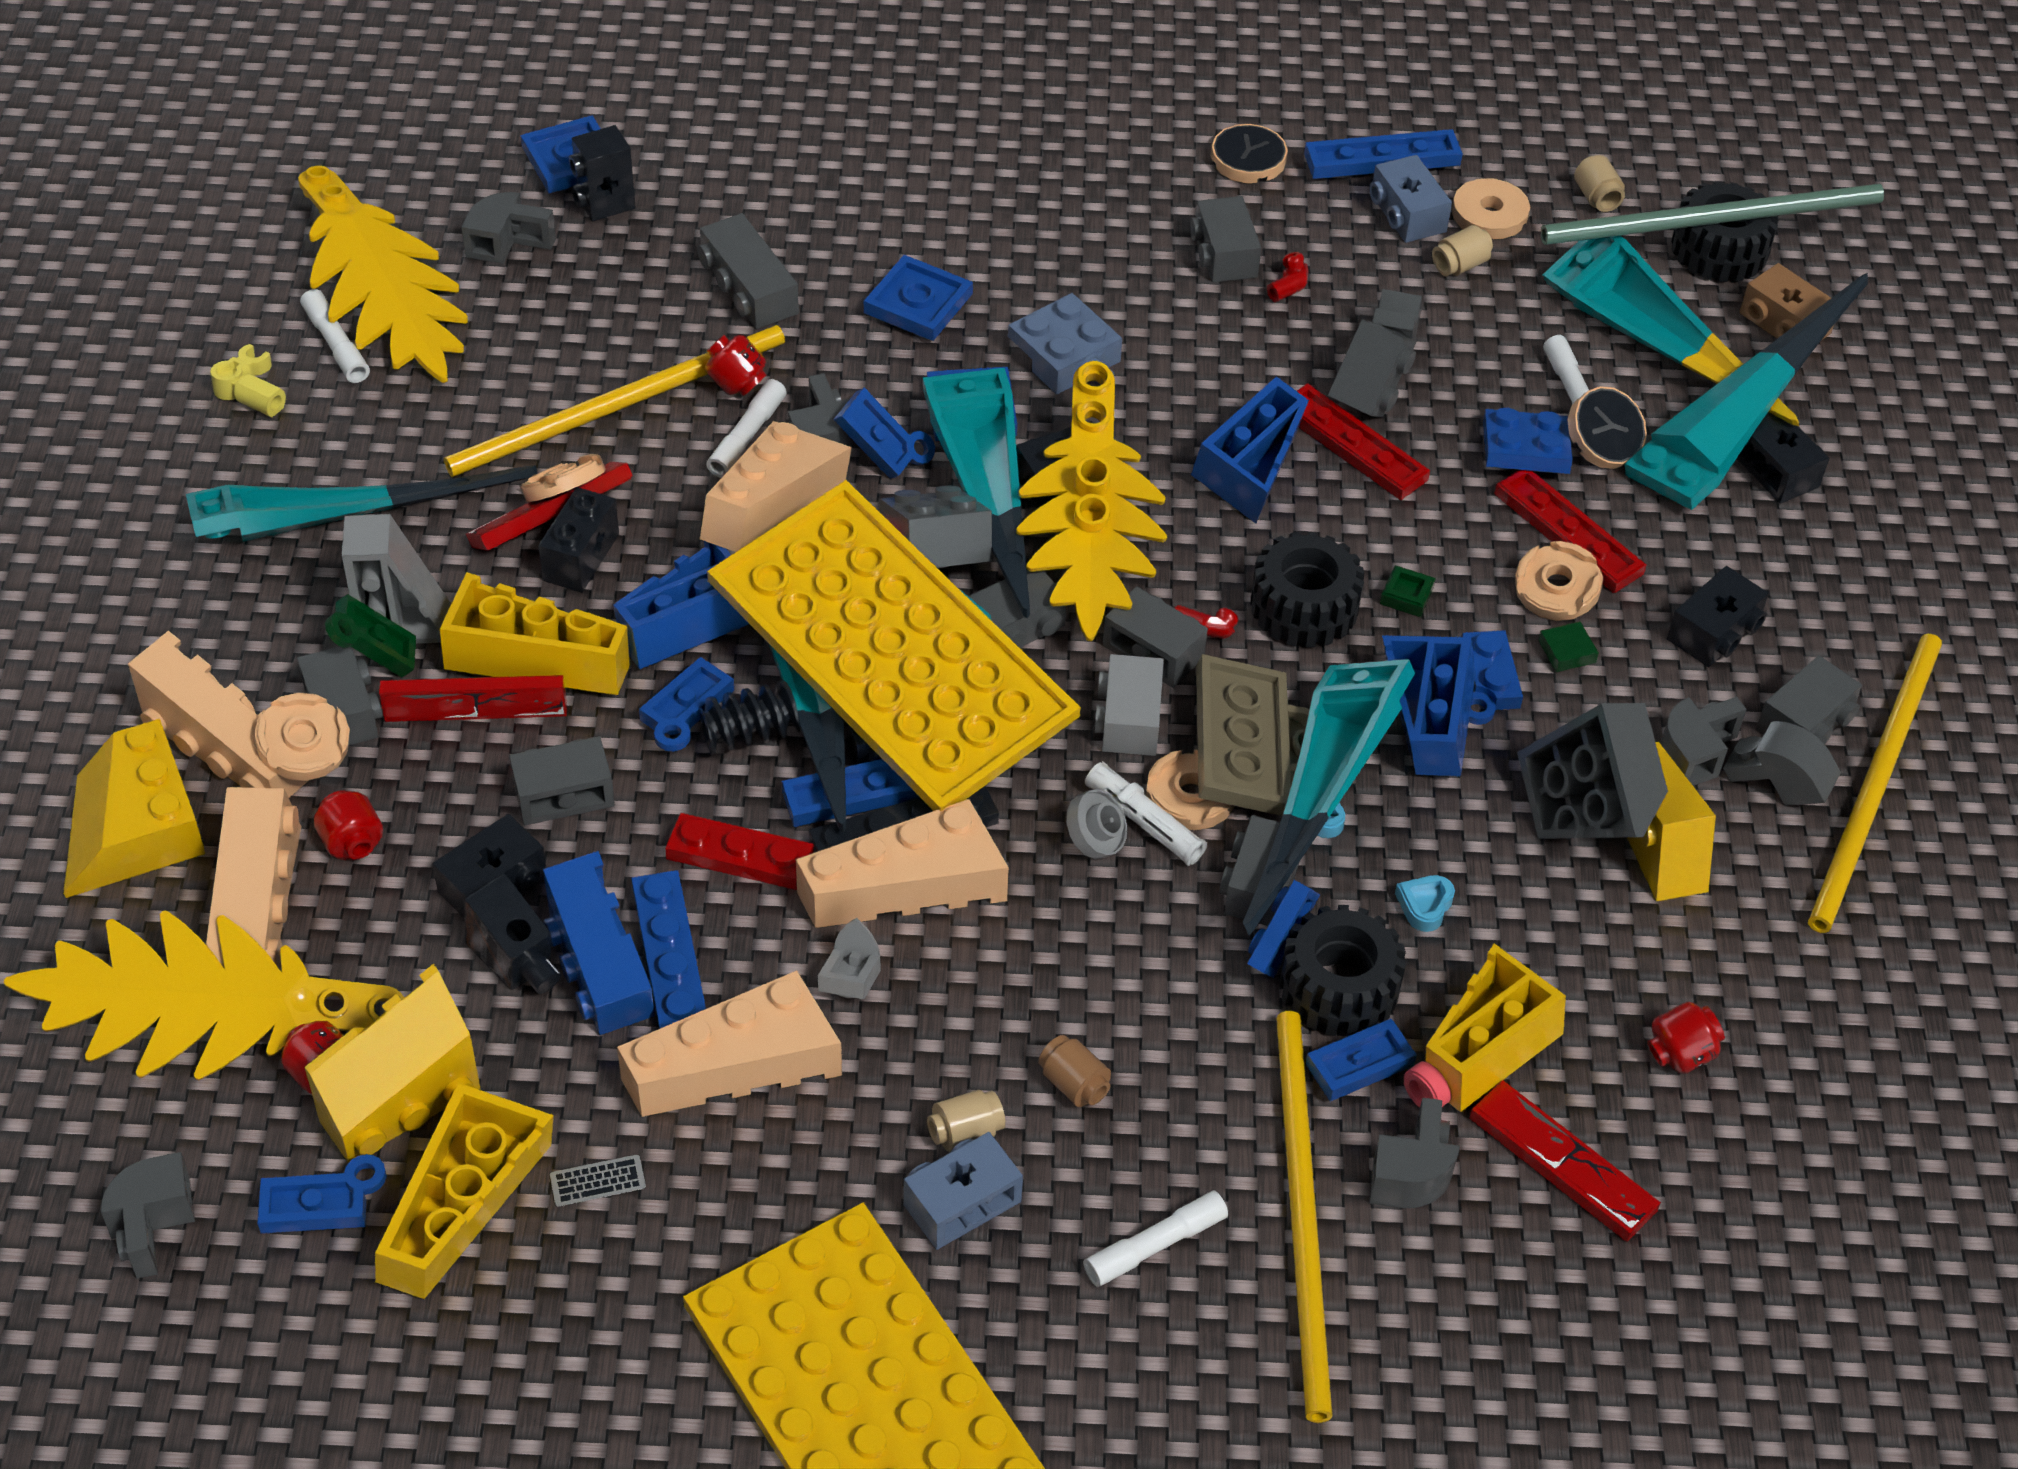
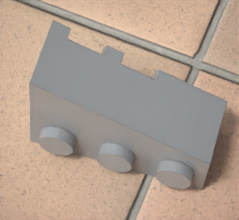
(391, 576)

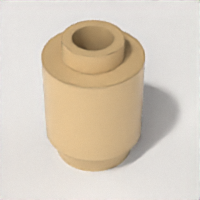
(1600, 183)
(1462, 251)
(965, 1118)

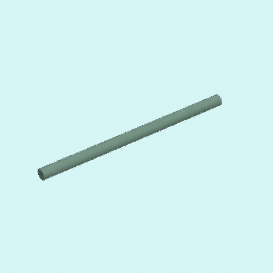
(1711, 214)

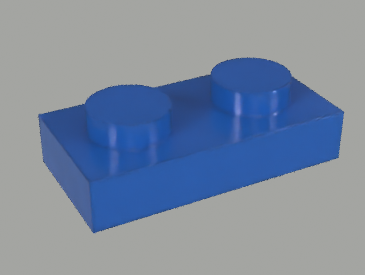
(1269, 944)
(1360, 1059)

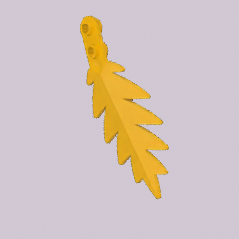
(382, 273)
(1091, 507)
(191, 995)

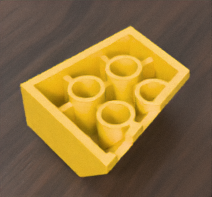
(129, 812)

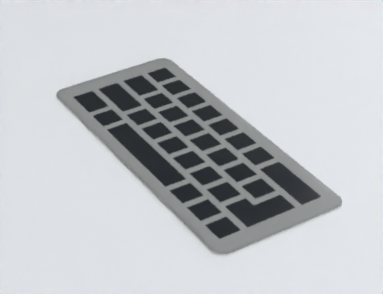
(597, 1180)

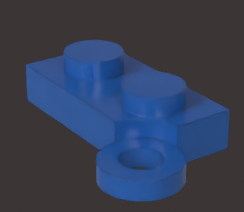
(882, 435)
(1496, 676)
(679, 703)
(319, 1200)

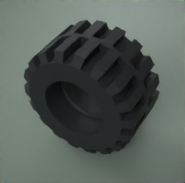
(1726, 248)
(1282, 582)
(1347, 940)

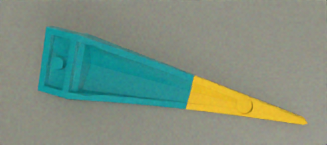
(1624, 292)

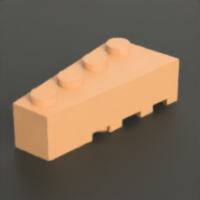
(771, 483)
(202, 714)
(255, 866)
(904, 868)
(731, 1048)

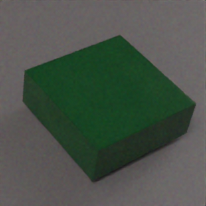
(1407, 591)
(1568, 646)

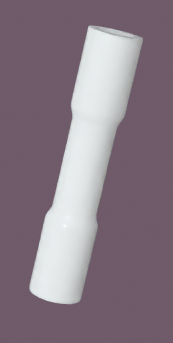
(343, 349)
(1565, 366)
(758, 412)
(1129, 1252)

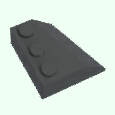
(1595, 775)

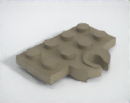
(1246, 735)

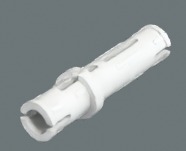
(1147, 813)

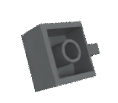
(942, 525)

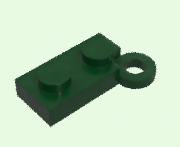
(372, 635)

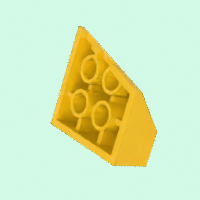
(394, 1071)

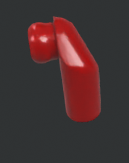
(1294, 278)
(1218, 626)

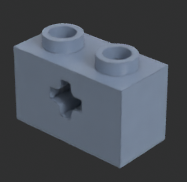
(1410, 198)
(962, 1189)

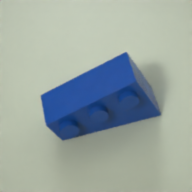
(1250, 447)
(677, 609)
(1436, 699)
(595, 945)

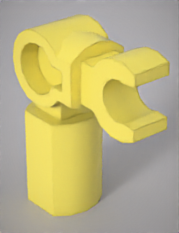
(237, 381)

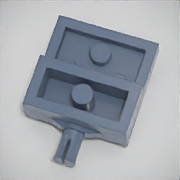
(1063, 339)

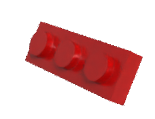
(736, 850)

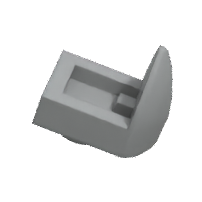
(852, 963)

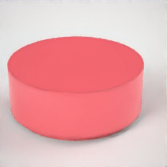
(1426, 1082)

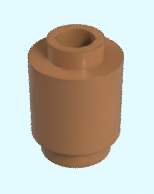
(1075, 1071)

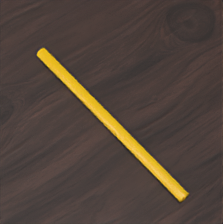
(594, 408)
(1874, 785)
(1303, 1220)

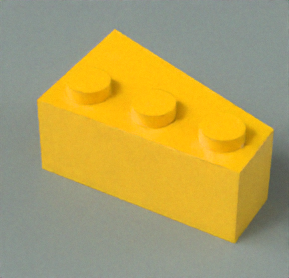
(1679, 840)
(1495, 1027)

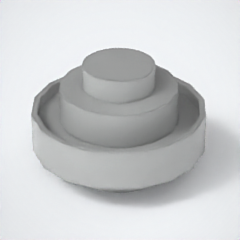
(1096, 824)

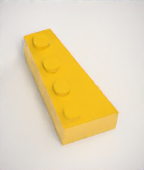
(512, 636)
(461, 1181)

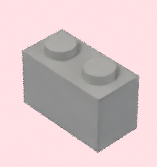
(1132, 704)

